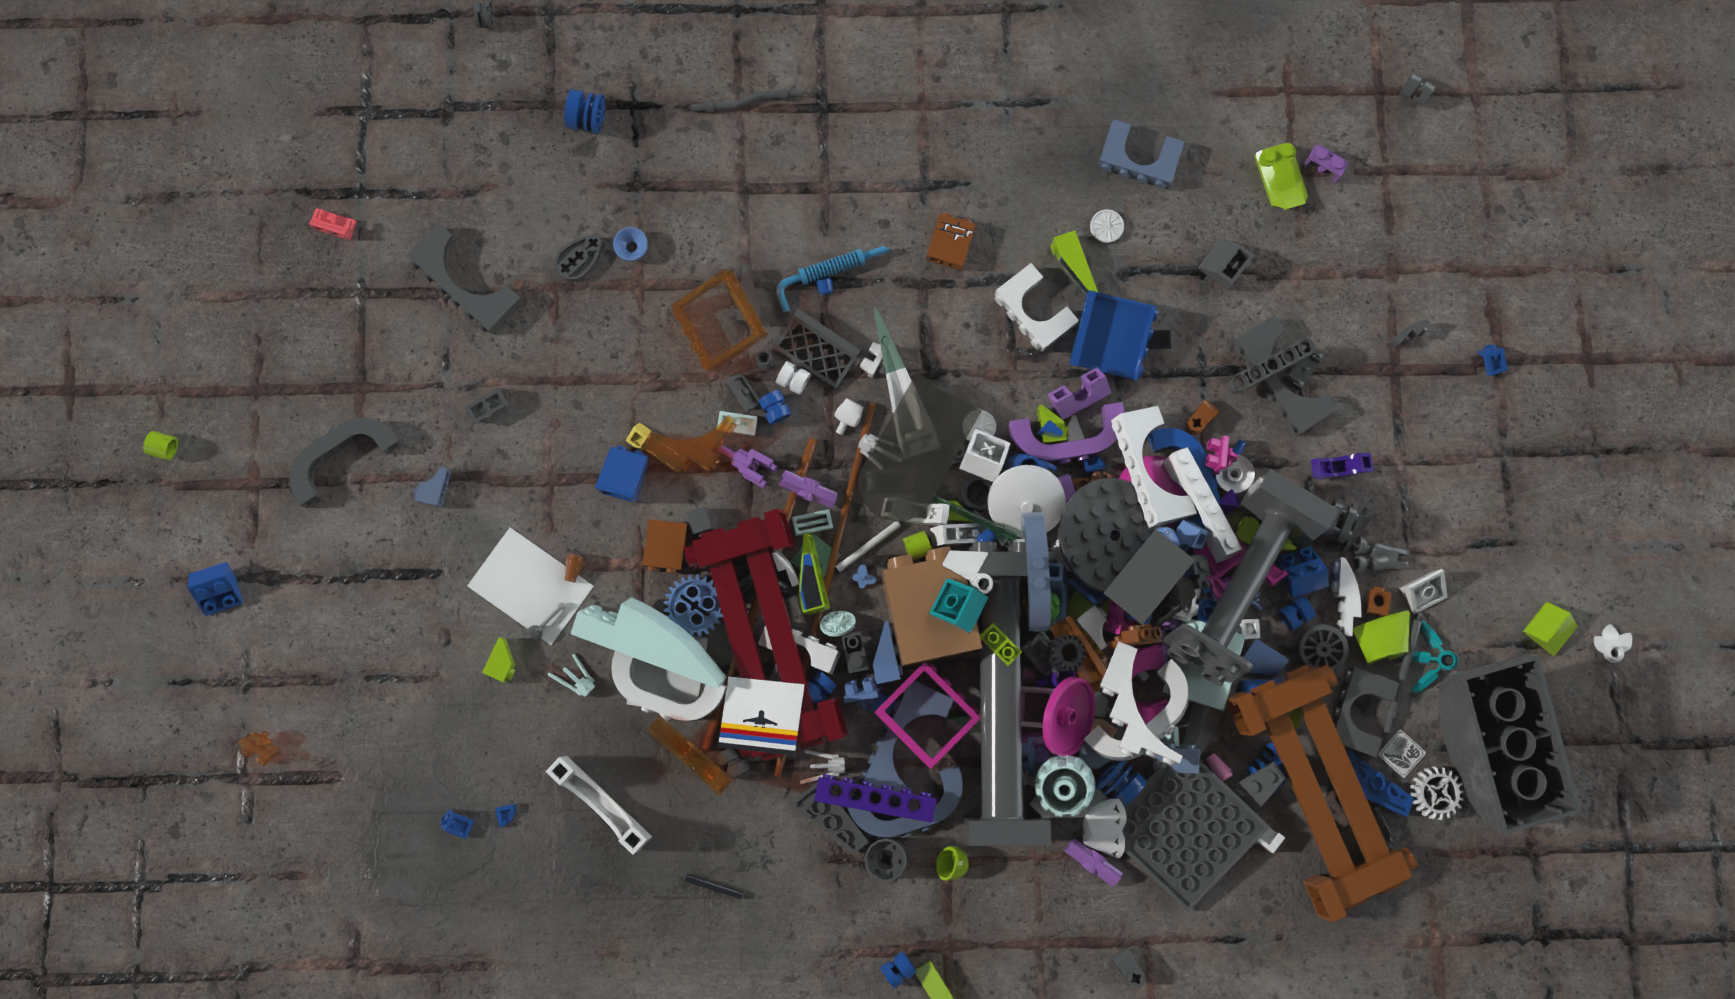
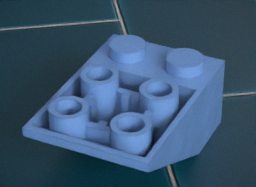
(885, 663)

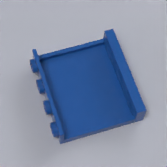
(1113, 335)

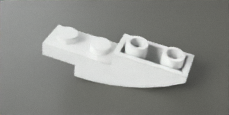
(1347, 589)

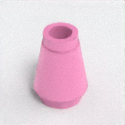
(1218, 767)

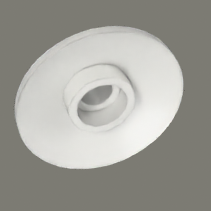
(1242, 481)

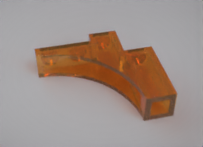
(701, 450)
(690, 754)

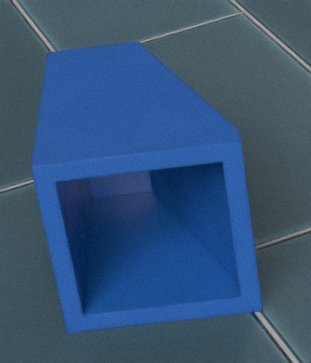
(623, 474)

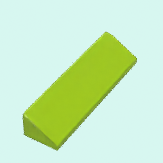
(932, 982)

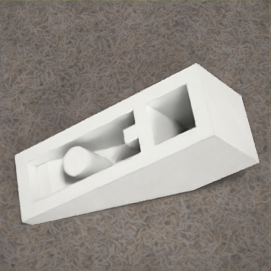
(955, 534)

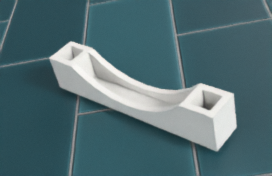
(1187, 474)

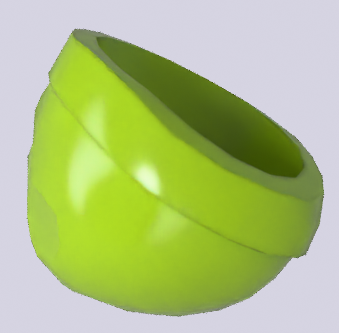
(951, 863)

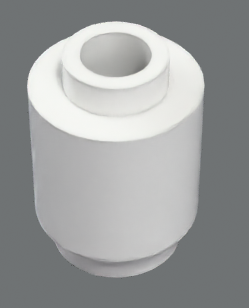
(986, 585)

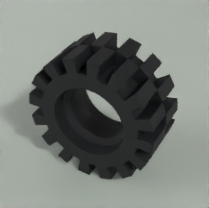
(1056, 653)

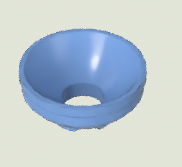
(628, 236)

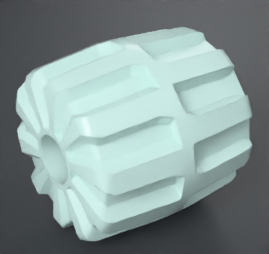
(1067, 771)

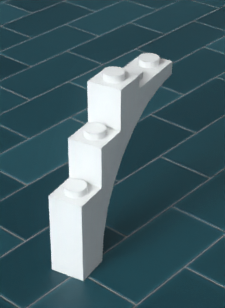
(1137, 735)

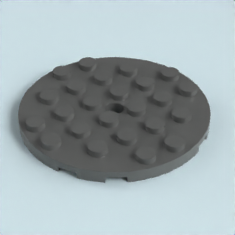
(1087, 526)

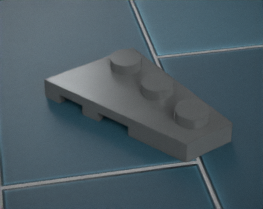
(1258, 786)

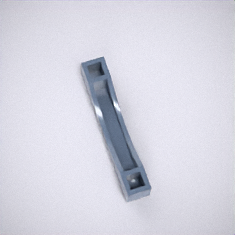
(1189, 763)

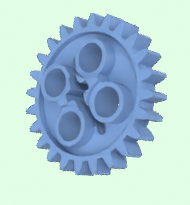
(684, 620)

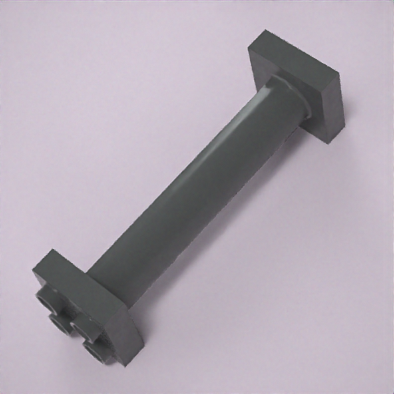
(1001, 713)

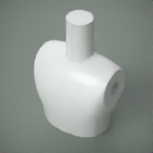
(849, 414)

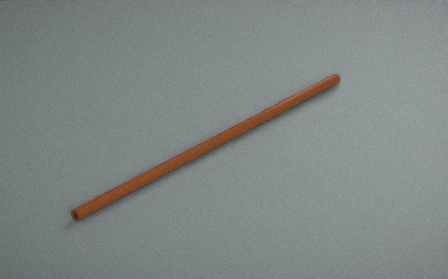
(755, 606)

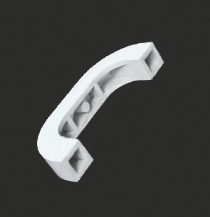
(650, 701)
(1160, 725)

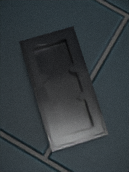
(1160, 340)

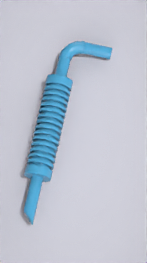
(825, 269)

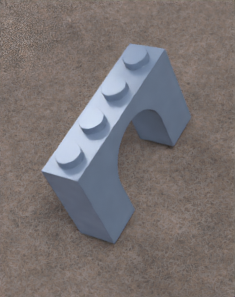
(1115, 158)

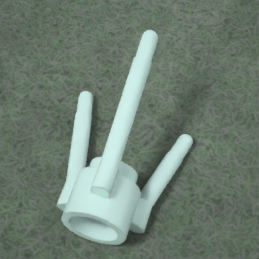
(584, 686)

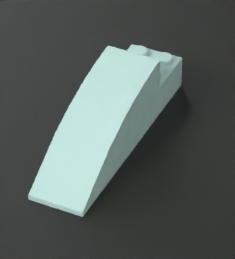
(649, 637)

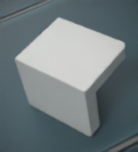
(1270, 840)

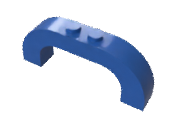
(1177, 439)

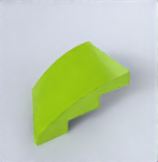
(1384, 637)

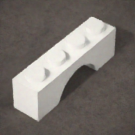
(821, 656)

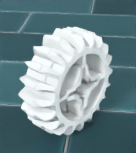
(1441, 787)

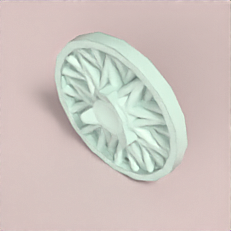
(838, 623)

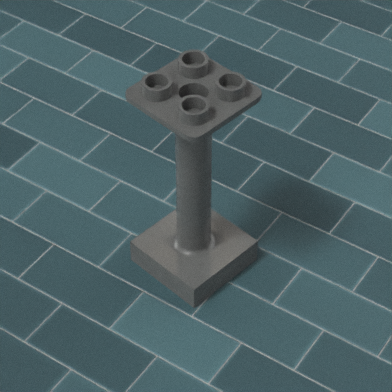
(1283, 513)

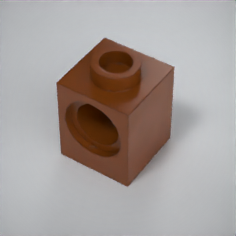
(1370, 606)

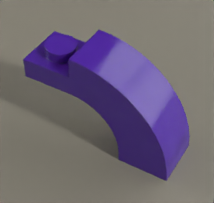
(1341, 466)

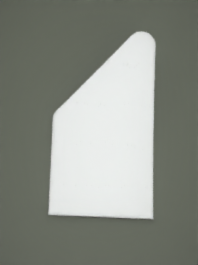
(1074, 430)

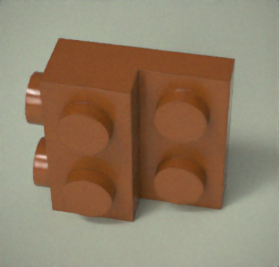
(1137, 636)

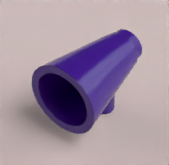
(1054, 678)

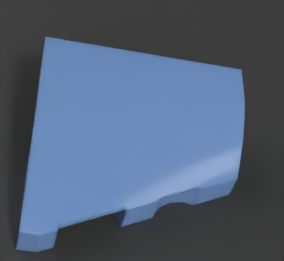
(1264, 659)

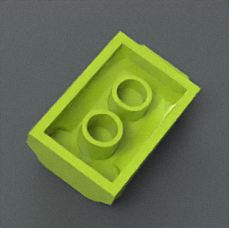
(1281, 176)

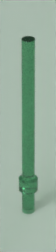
(997, 529)

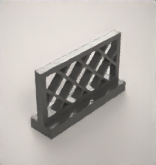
(824, 333)

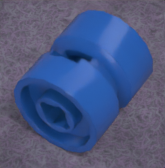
(774, 406)
(1205, 609)
(1298, 612)
(820, 687)
(903, 964)

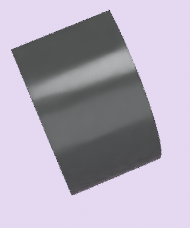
(1507, 744)

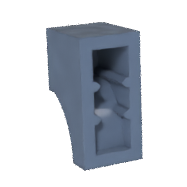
(434, 490)

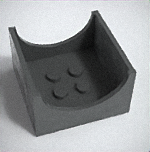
(1149, 576)

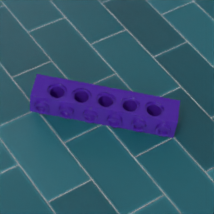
(924, 813)

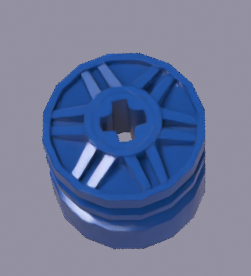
(583, 111)
(1120, 783)

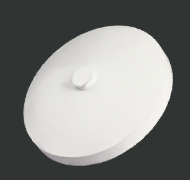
(1025, 491)

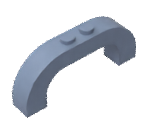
(1037, 571)
(949, 800)

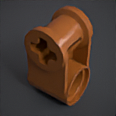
(1203, 415)

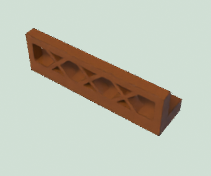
(1092, 668)

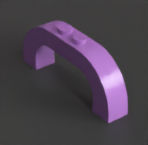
(1063, 452)

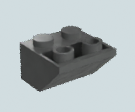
(1225, 262)

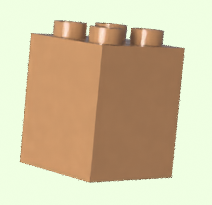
(910, 596)

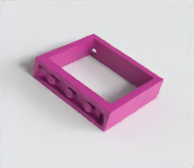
(957, 696)

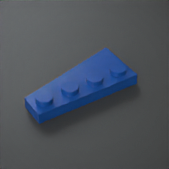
(1380, 789)

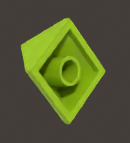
(1551, 627)

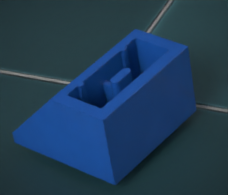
(1304, 571)
(215, 588)

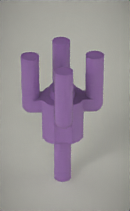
(748, 463)

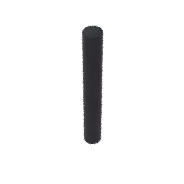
(714, 886)

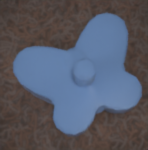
(863, 578)

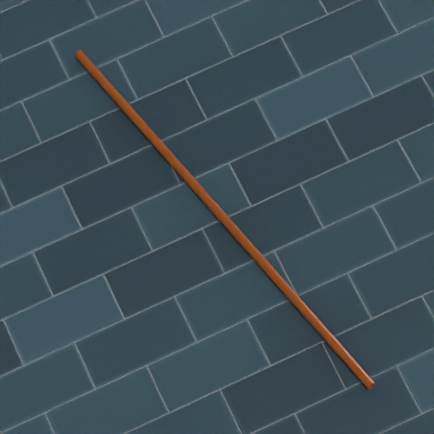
(835, 550)

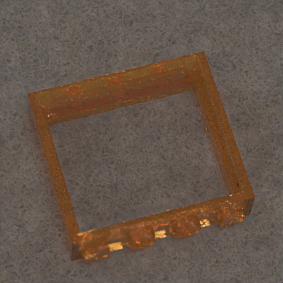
(745, 308)

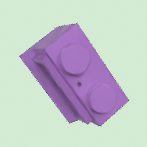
(1327, 160)

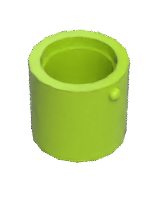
(160, 445)
(917, 545)

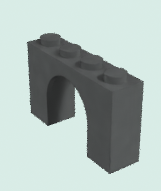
(1356, 684)

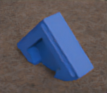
(505, 814)

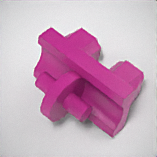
(1223, 455)

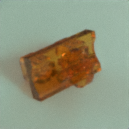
(260, 745)

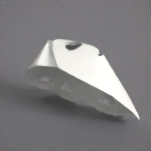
(1101, 829)

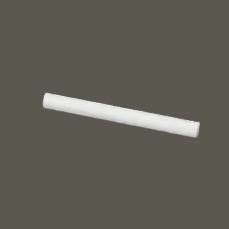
(866, 547)

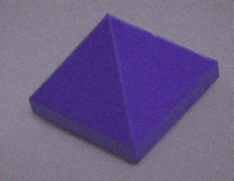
(1229, 502)

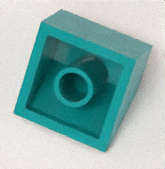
(958, 605)

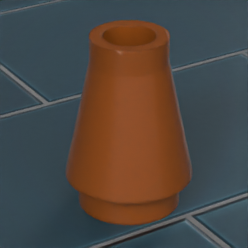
(573, 567)

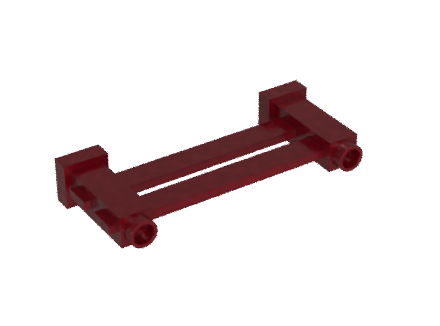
(754, 541)

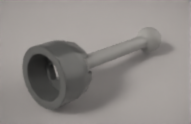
(536, 631)

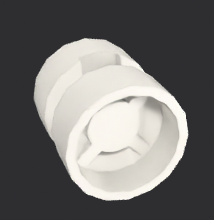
(793, 378)

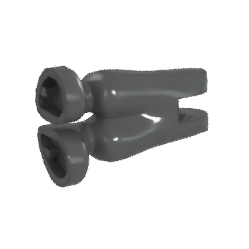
(1382, 556)

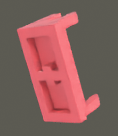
(333, 224)

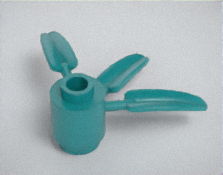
(1425, 657)

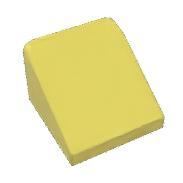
(638, 436)

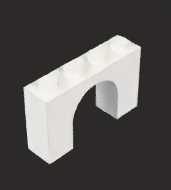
(1041, 333)

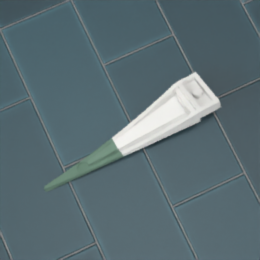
(896, 373)

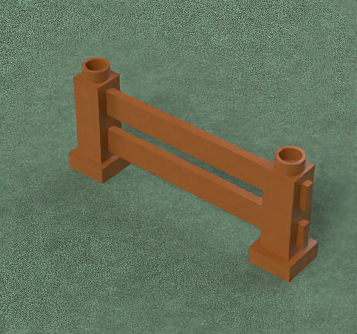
(1348, 883)

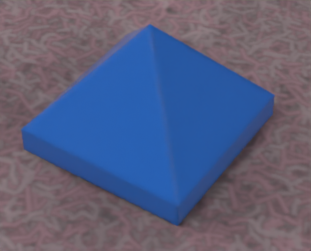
(1093, 464)

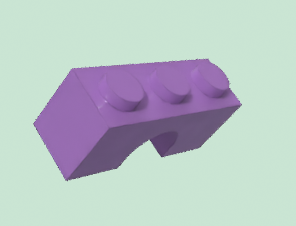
(1093, 388)

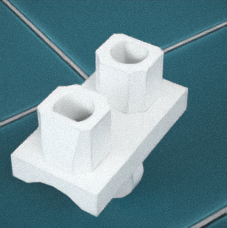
(870, 366)

